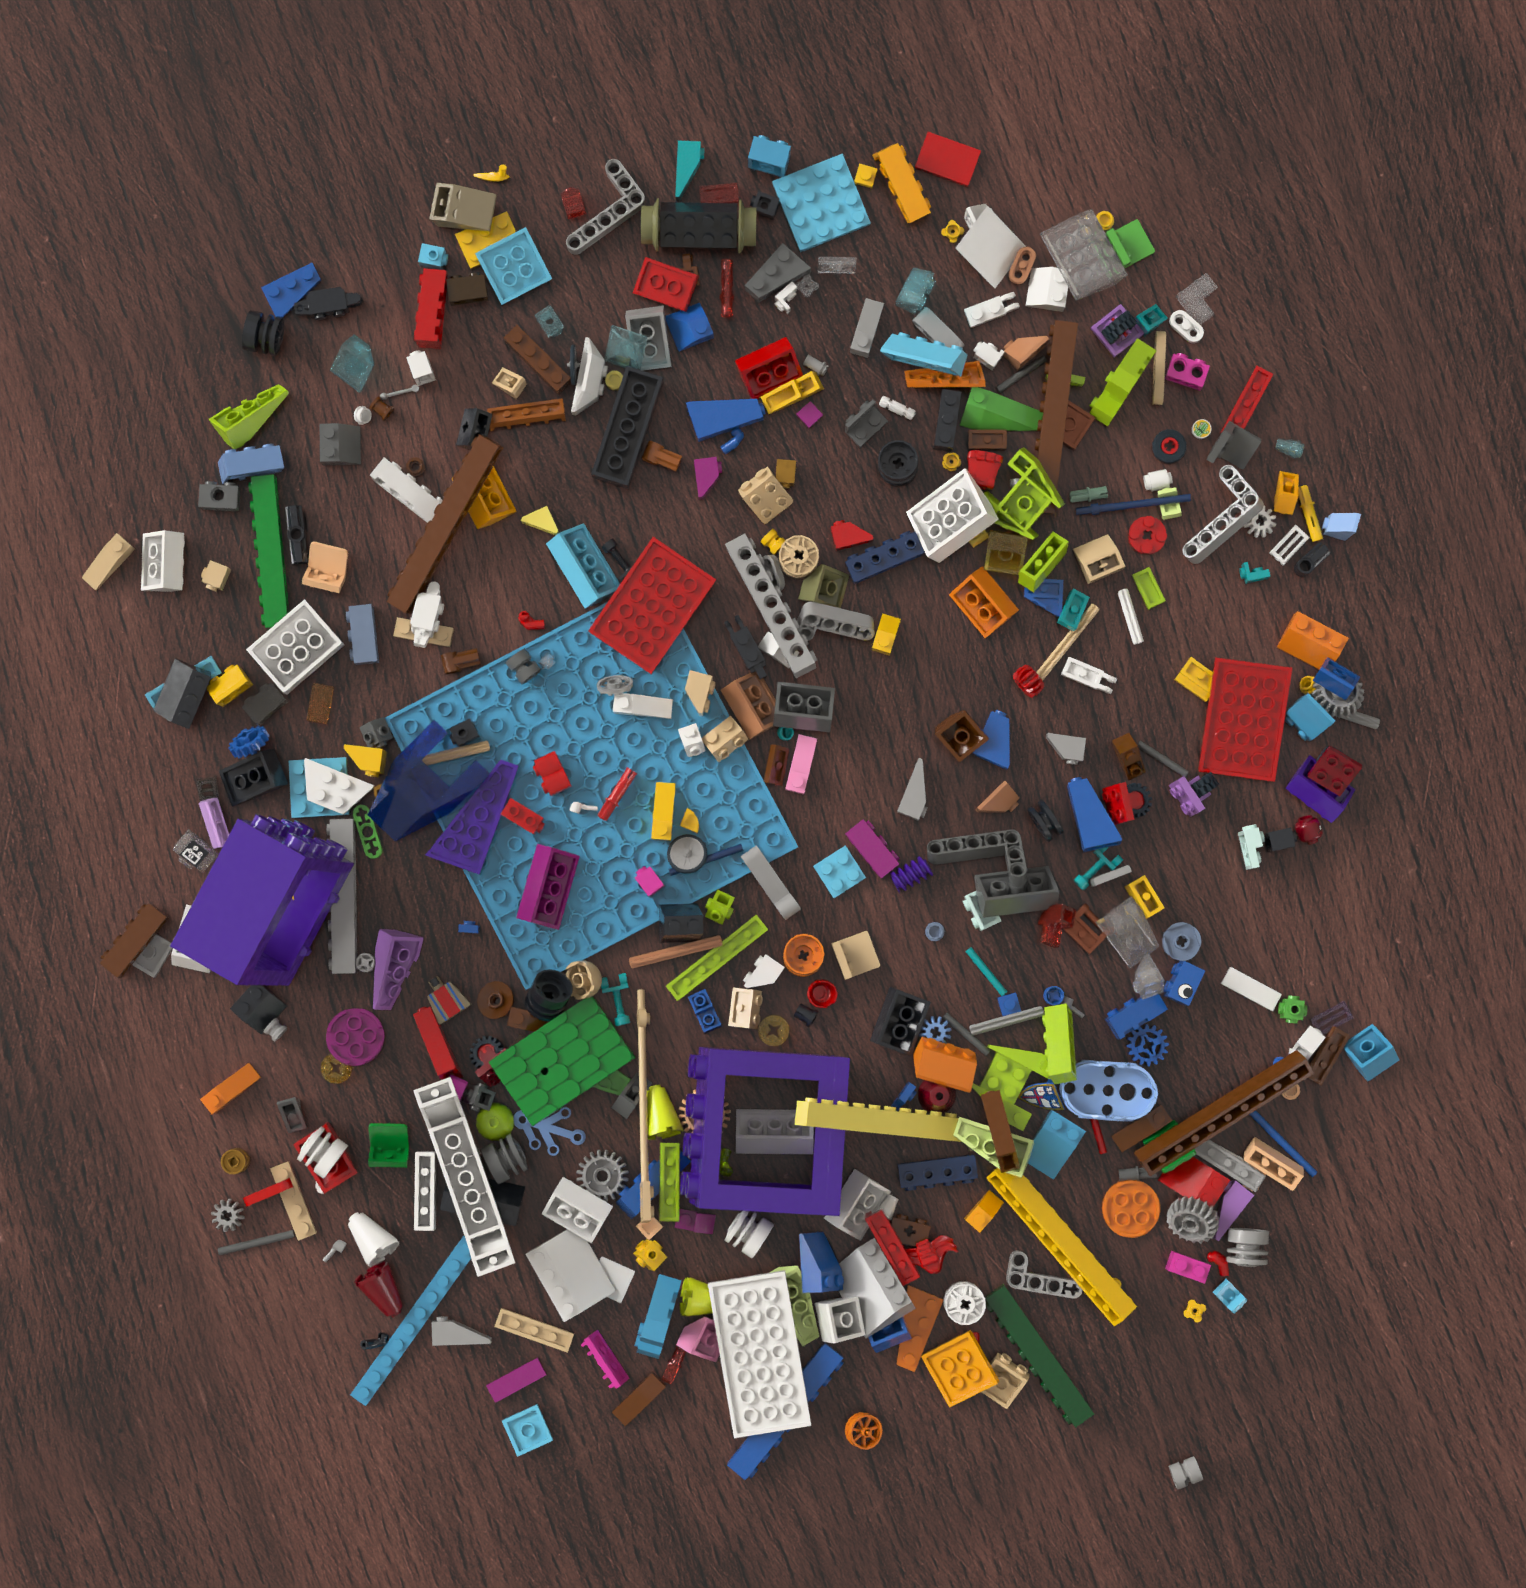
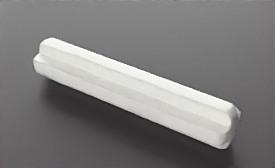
(1130, 616)

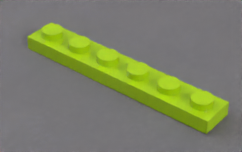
(716, 957)

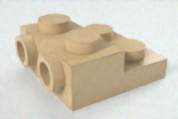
(1011, 1379)

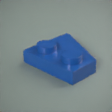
(906, 1094)

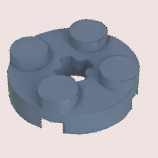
(1190, 947)

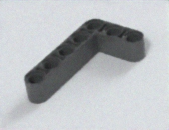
(983, 850)

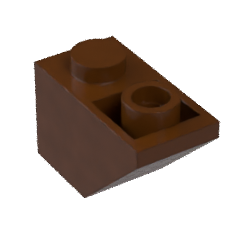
(1129, 756)

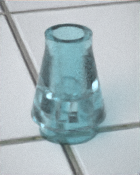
(1290, 447)

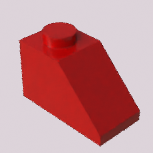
(848, 535)

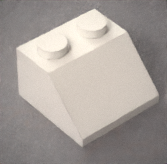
(1047, 289)

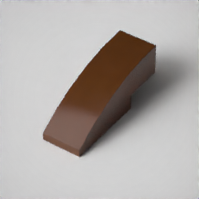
(639, 1398)

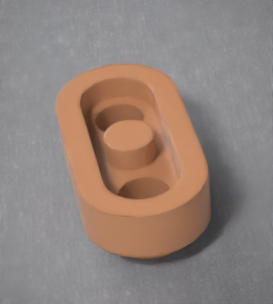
(1021, 265)

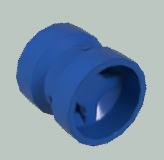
(1055, 993)

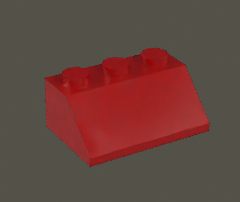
(769, 368)

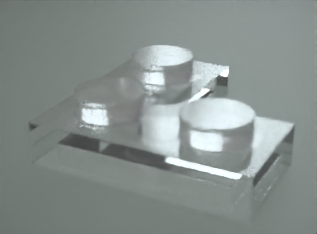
(1192, 298)

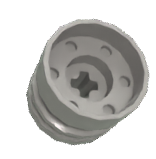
(1247, 1246)

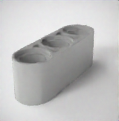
(935, 329)

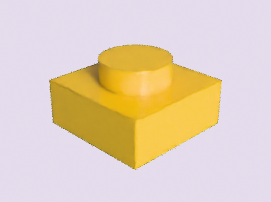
(865, 176)

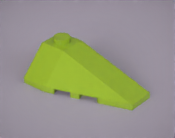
(241, 423)

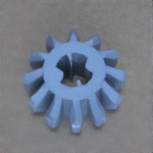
(940, 1028)

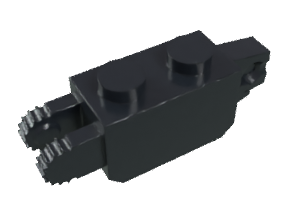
(327, 303)
(747, 648)

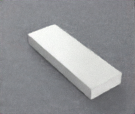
(1251, 989)

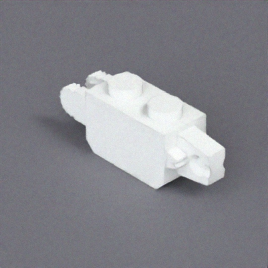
(425, 615)

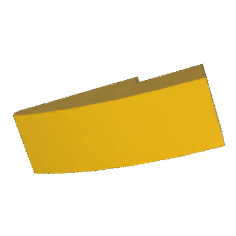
(792, 392)

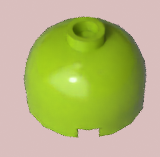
(496, 1122)

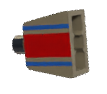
(446, 1000)

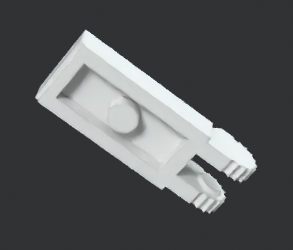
(989, 310)
(1087, 675)

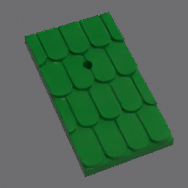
(575, 1047)

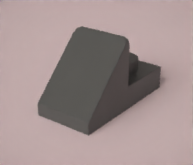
(292, 1114)

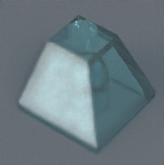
(625, 348)
(353, 363)

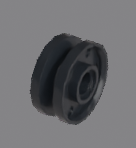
(1045, 821)

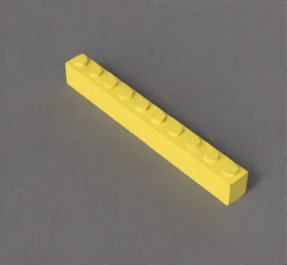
(876, 1120)

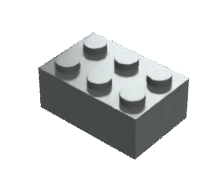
(804, 707)

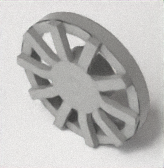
(614, 685)

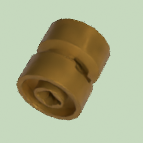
(235, 1161)

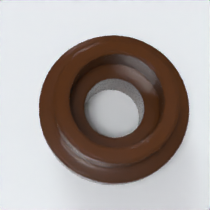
(411, 462)

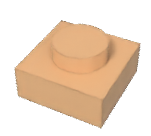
(649, 1229)

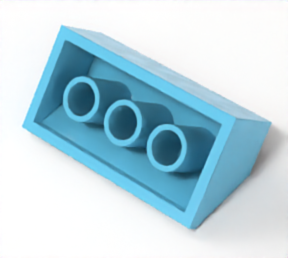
(925, 354)
(583, 565)

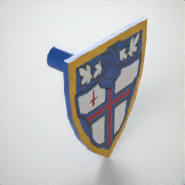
(1042, 1096)

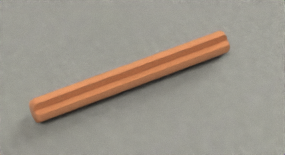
(675, 951)

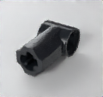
(1312, 559)

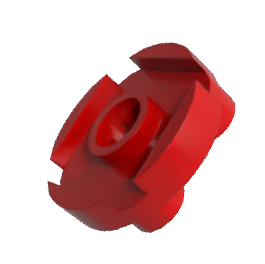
(1136, 535)

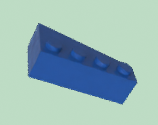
(630, 1197)

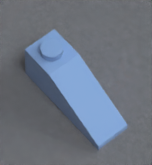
(1341, 525)

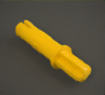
(1309, 512)

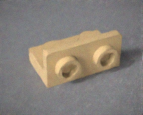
(745, 1008)

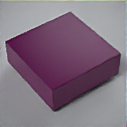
(809, 414)

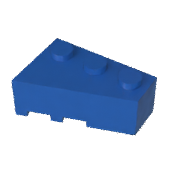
(1134, 1014)

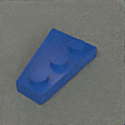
(291, 289)

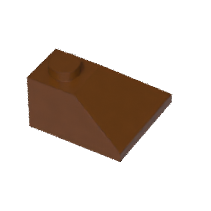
(960, 734)

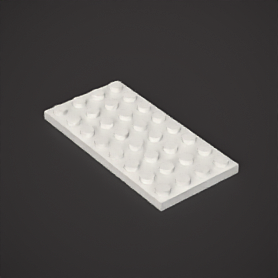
(759, 1354)

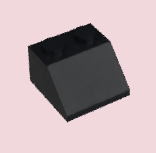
(258, 1007)

